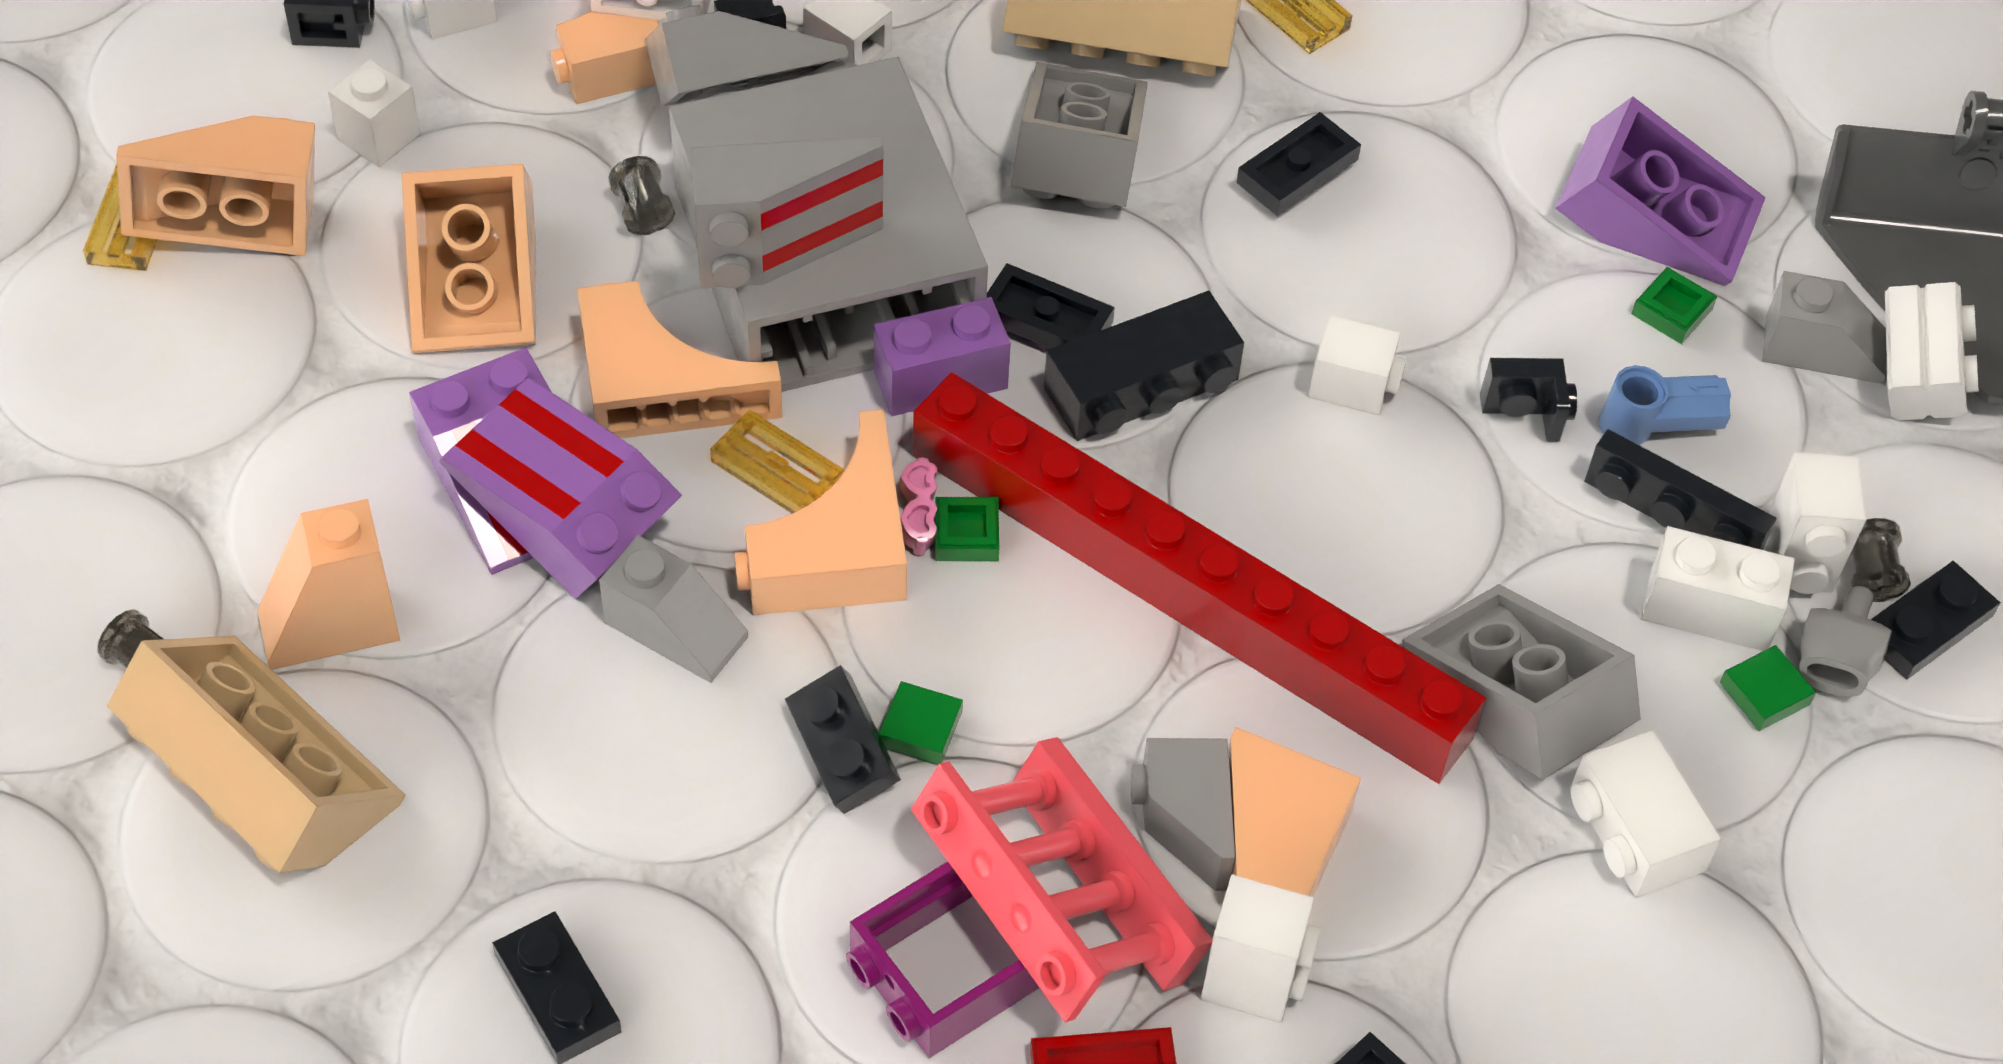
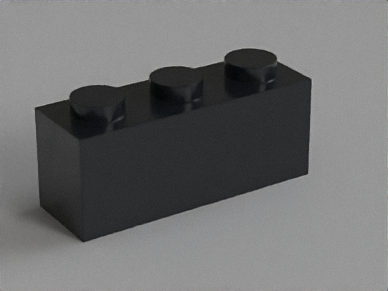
(1143, 365)

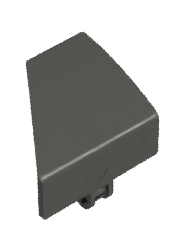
(1925, 214)

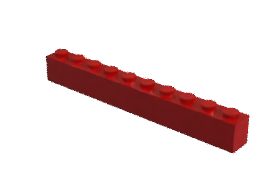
(1199, 578)

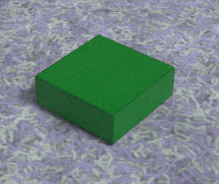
(1674, 305)
(967, 529)
(1767, 687)
(921, 722)

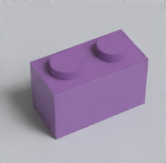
(924, 348)

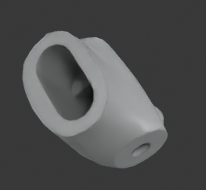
(1844, 646)

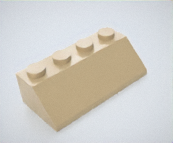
(1147, 29)
(252, 749)

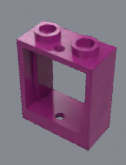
(901, 917)

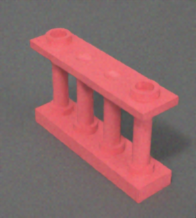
(1100, 851)

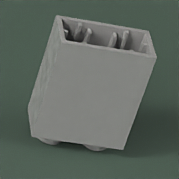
(921, 261)

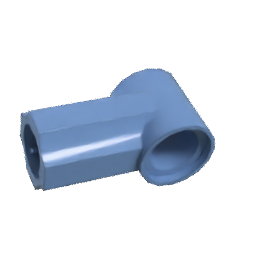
(1649, 403)

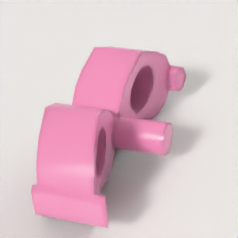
(918, 516)

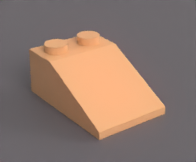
(222, 185)
(470, 257)

